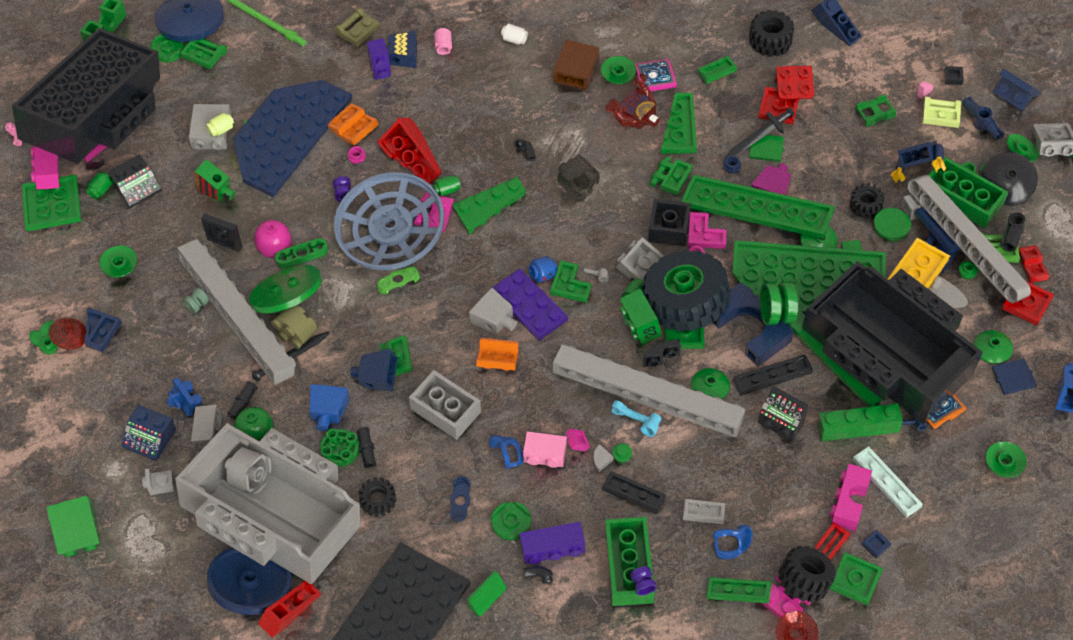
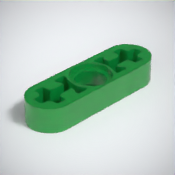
(316, 253)

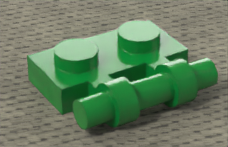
(675, 178)

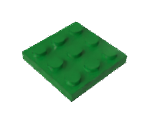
(51, 206)

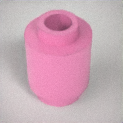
(443, 41)

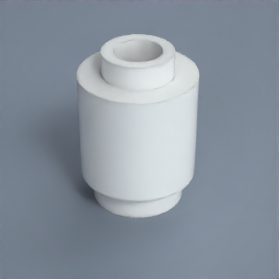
(514, 34)

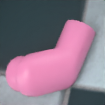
(10, 127)

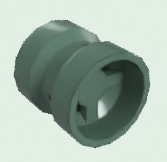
(195, 300)

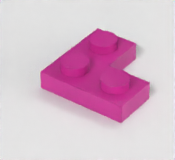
(702, 236)

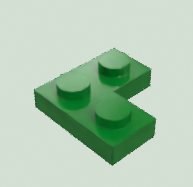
(566, 285)

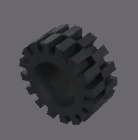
(866, 192)
(377, 486)

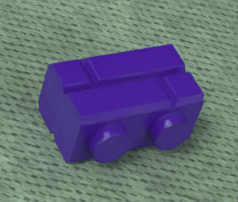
(379, 59)

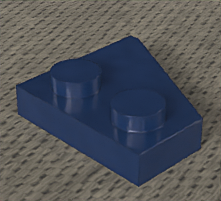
(100, 329)

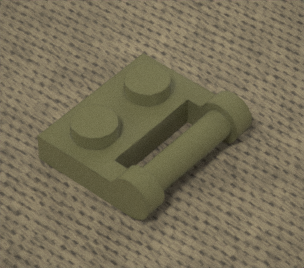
(360, 30)

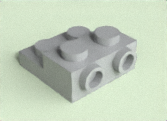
(1053, 139)
(638, 259)

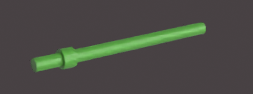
(289, 34)

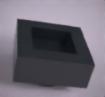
(953, 75)

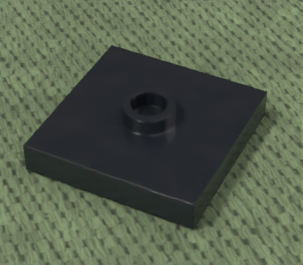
(221, 232)

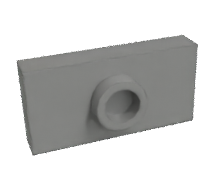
(704, 511)

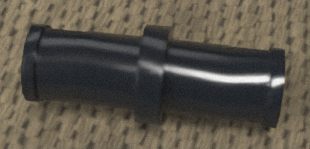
(242, 400)
(366, 447)

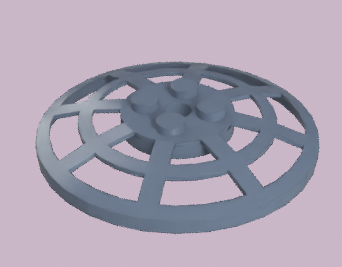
(386, 214)

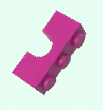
(855, 482)

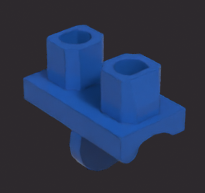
(180, 397)

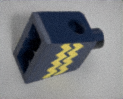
(403, 49)

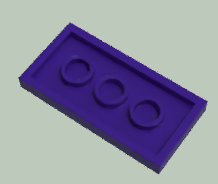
(530, 304)

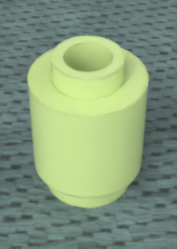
(219, 124)

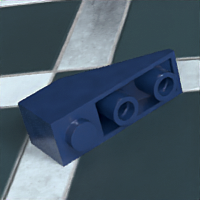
(836, 21)

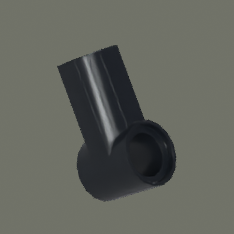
(1013, 232)

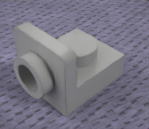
(158, 482)

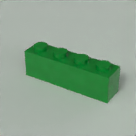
(859, 422)

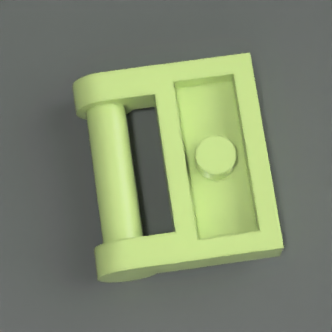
(942, 112)

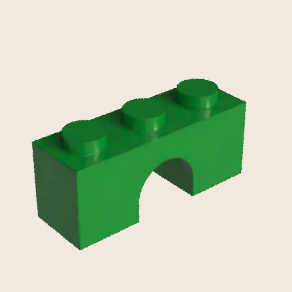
(111, 15)

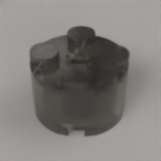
(578, 177)

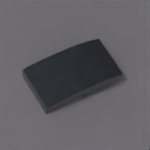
(655, 355)

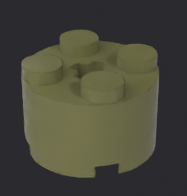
(294, 326)

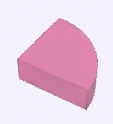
(924, 89)

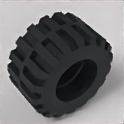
(761, 33)
(807, 574)

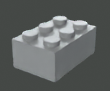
(445, 404)

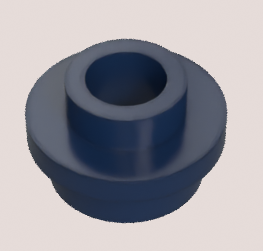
(732, 160)

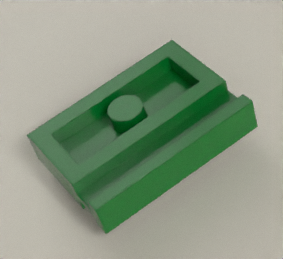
(400, 348)

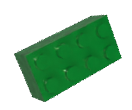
(971, 193)
(627, 550)

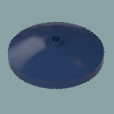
(188, 19)
(245, 584)

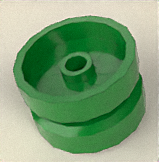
(778, 303)

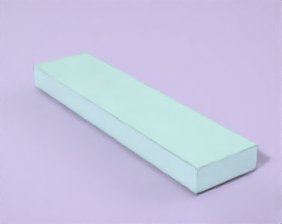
(888, 482)

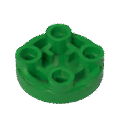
(340, 447)

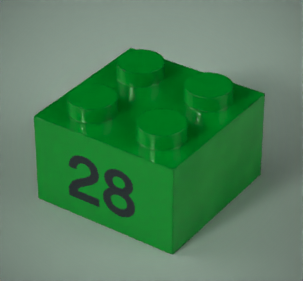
(640, 317)

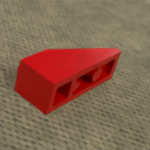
(288, 608)

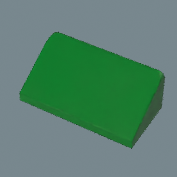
(486, 594)

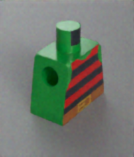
(213, 182)

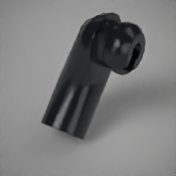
(525, 147)
(540, 571)

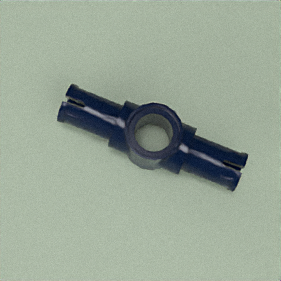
(982, 118)

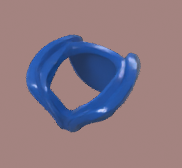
(501, 442)
(744, 536)

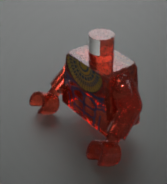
(636, 108)

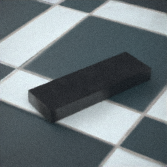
(633, 492)

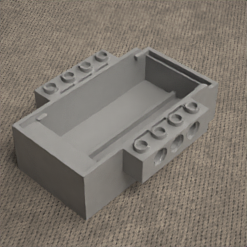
(293, 520)

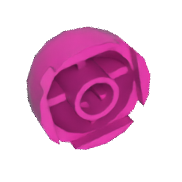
(272, 237)

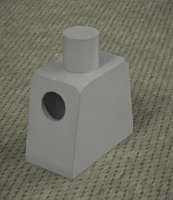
(493, 313)

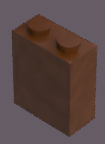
(576, 64)

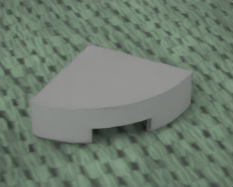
(602, 458)

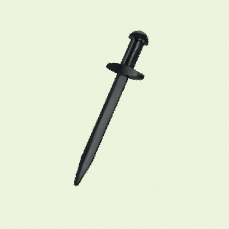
(774, 123)
(256, 375)

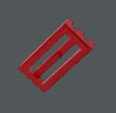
(840, 531)

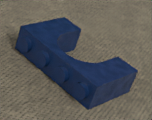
(773, 336)

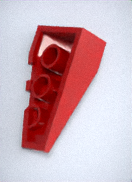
(408, 147)

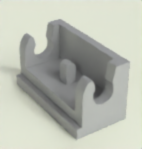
(206, 424)

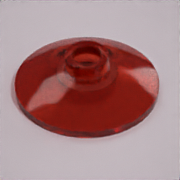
(68, 333)
(798, 622)

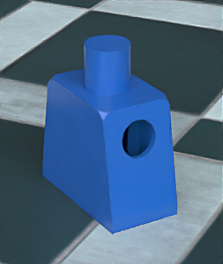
(1063, 401)
(327, 404)

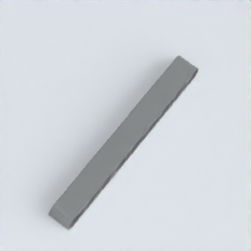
(969, 239)

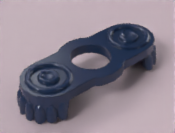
(461, 488)

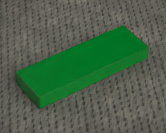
(739, 590)

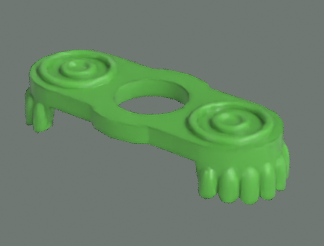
(387, 283)

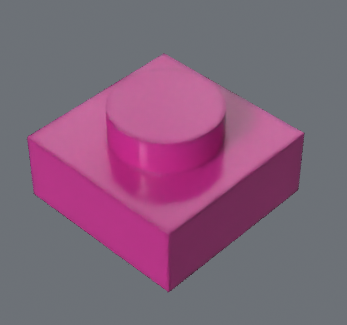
(577, 440)

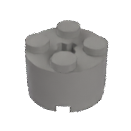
(248, 470)

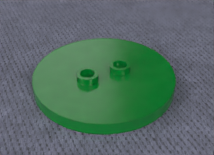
(285, 289)

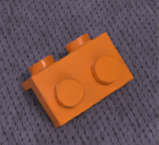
(497, 354)

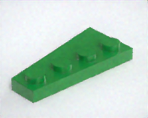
(680, 130)
(481, 206)

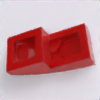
(1032, 264)

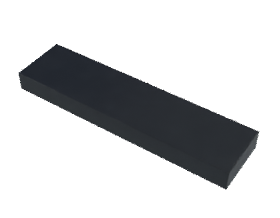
(772, 374)

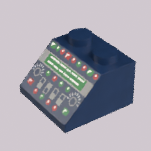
(148, 432)

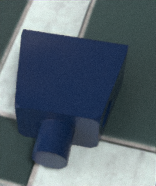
(376, 370)

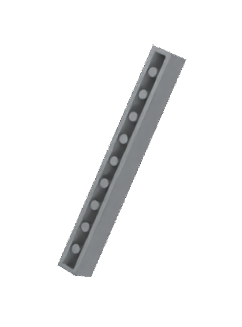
(236, 312)
(649, 390)

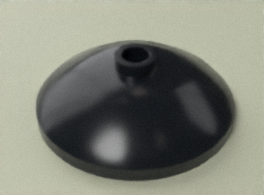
(1019, 187)

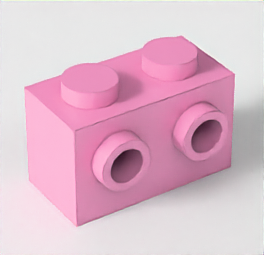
(545, 449)

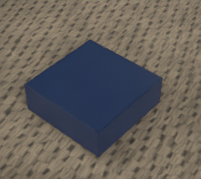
(876, 544)

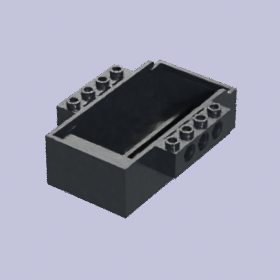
(90, 97)
(893, 338)

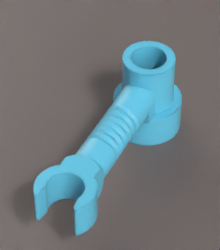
(650, 424)

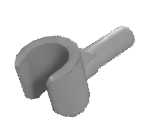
(602, 274)

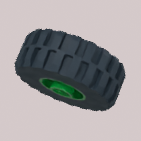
(687, 290)

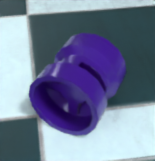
(342, 186)
(643, 581)

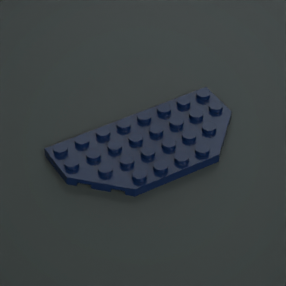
(285, 132)

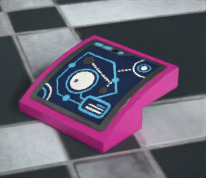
(658, 74)

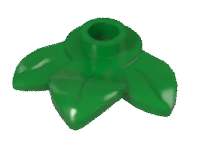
(42, 339)

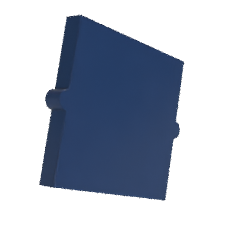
(1014, 376)

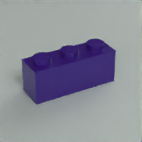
(552, 543)

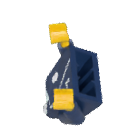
(918, 155)

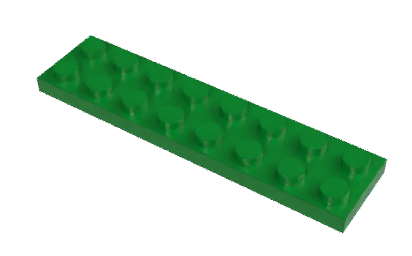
(759, 206)

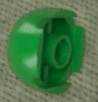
(254, 422)

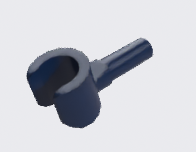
(919, 425)

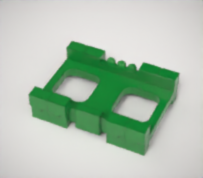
(878, 114)

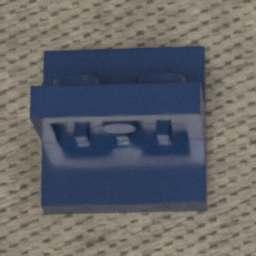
(1015, 90)

